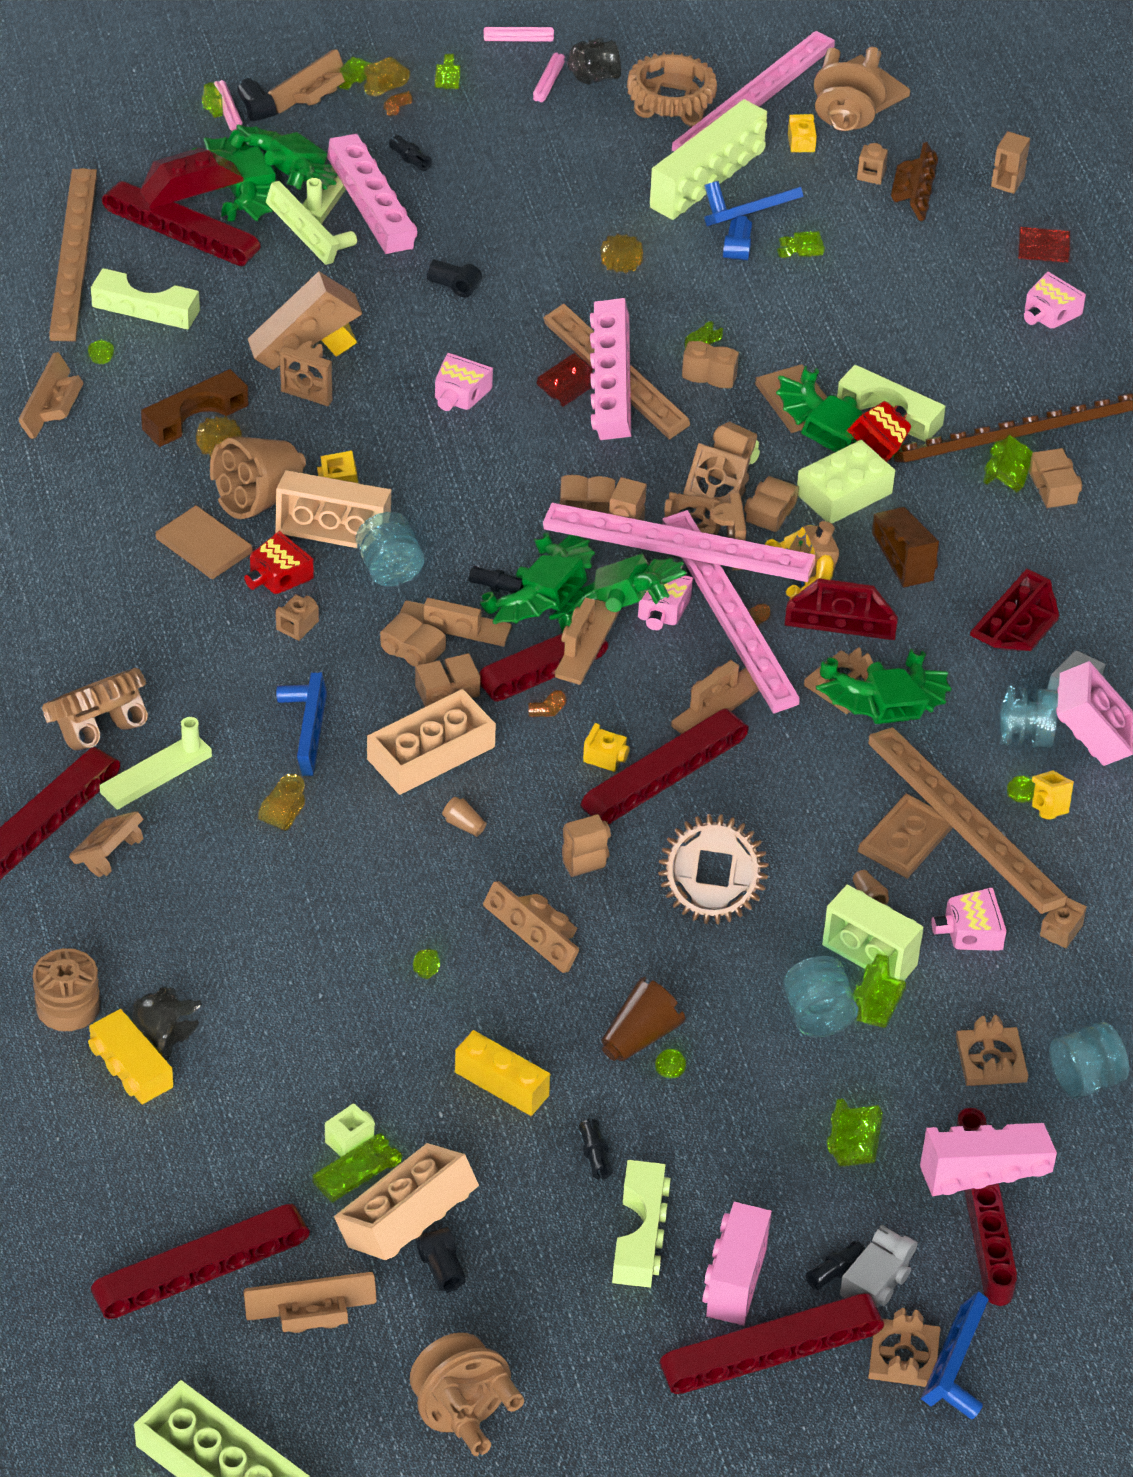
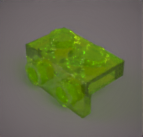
(1008, 463)
(878, 993)
(854, 1134)

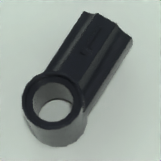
(256, 102)
(461, 280)
(439, 1252)

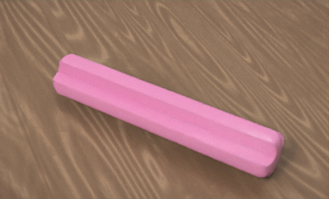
(519, 34)
(548, 77)
(229, 109)

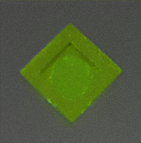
(212, 100)

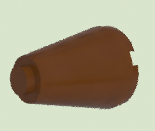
(641, 1021)

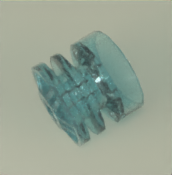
(389, 549)
(1029, 717)
(820, 996)
(1089, 1060)

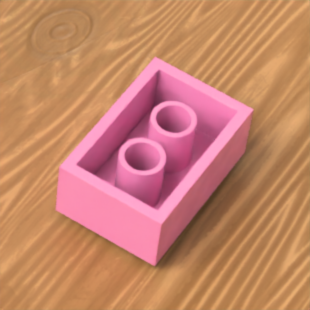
(1095, 713)
(736, 1263)

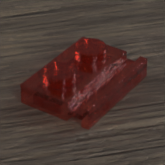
(1044, 244)
(566, 379)

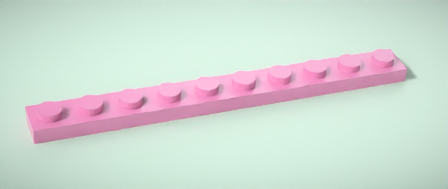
(769, 81)
(679, 542)
(739, 625)

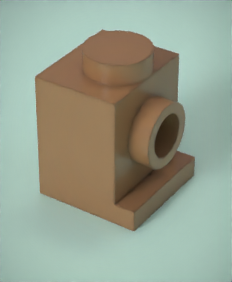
(872, 158)
(301, 612)
(1063, 923)

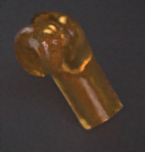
(391, 104)
(759, 613)
(549, 707)

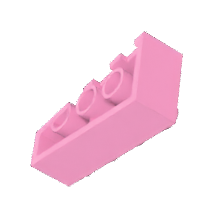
(985, 1156)

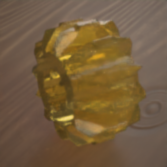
(621, 253)
(215, 432)

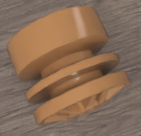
(66, 989)

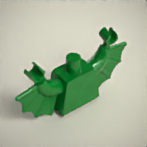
(288, 153)
(256, 175)
(825, 419)
(547, 582)
(624, 585)
(889, 693)

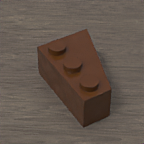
(906, 546)

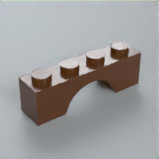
(220, 394)

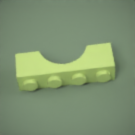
(171, 307)
(871, 389)
(635, 1253)

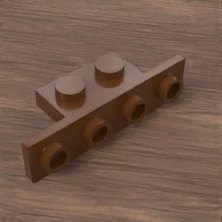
(915, 181)

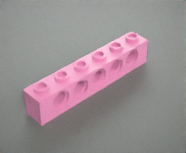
(371, 193)
(611, 368)

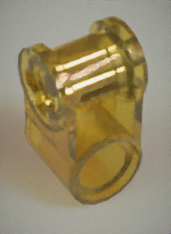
(385, 76)
(283, 802)

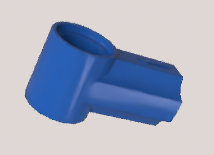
(738, 240)

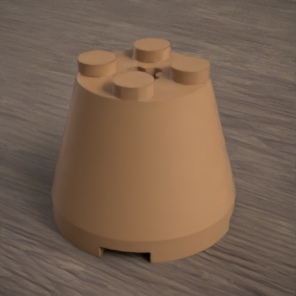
(250, 471)

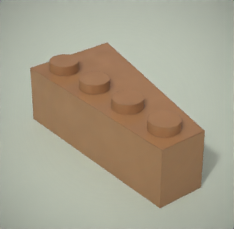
(307, 316)

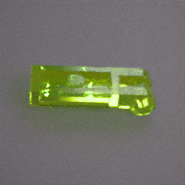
(356, 1167)

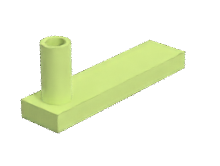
(321, 201)
(306, 225)
(159, 767)

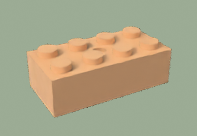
(326, 507)
(431, 741)
(406, 1201)

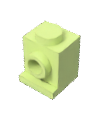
(349, 1129)

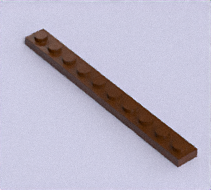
(1030, 425)

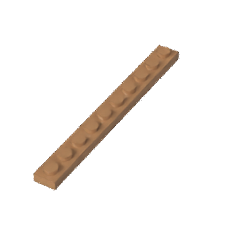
(73, 255)
(967, 820)

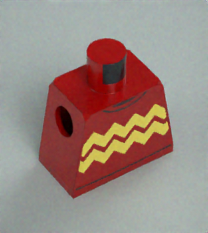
(882, 429)
(279, 565)

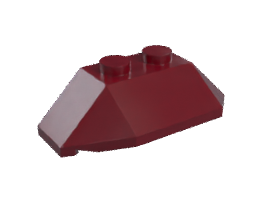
(187, 176)
(842, 609)
(1020, 615)

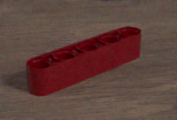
(525, 669)

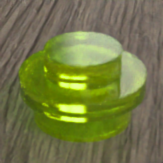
(100, 351)
(1021, 789)
(426, 963)
(670, 1063)

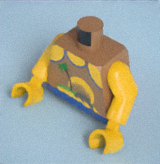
(815, 541)

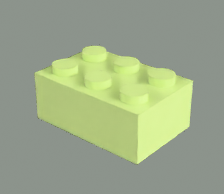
(845, 481)
(863, 927)

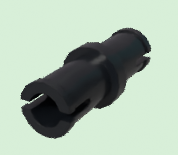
(410, 153)
(495, 579)
(595, 1149)
(834, 1265)

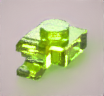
(353, 72)
(447, 75)
(803, 243)
(705, 334)

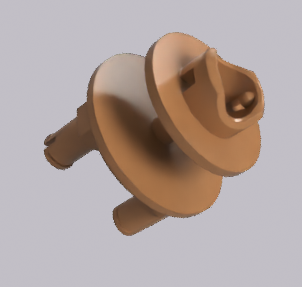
(848, 90)
(461, 1386)

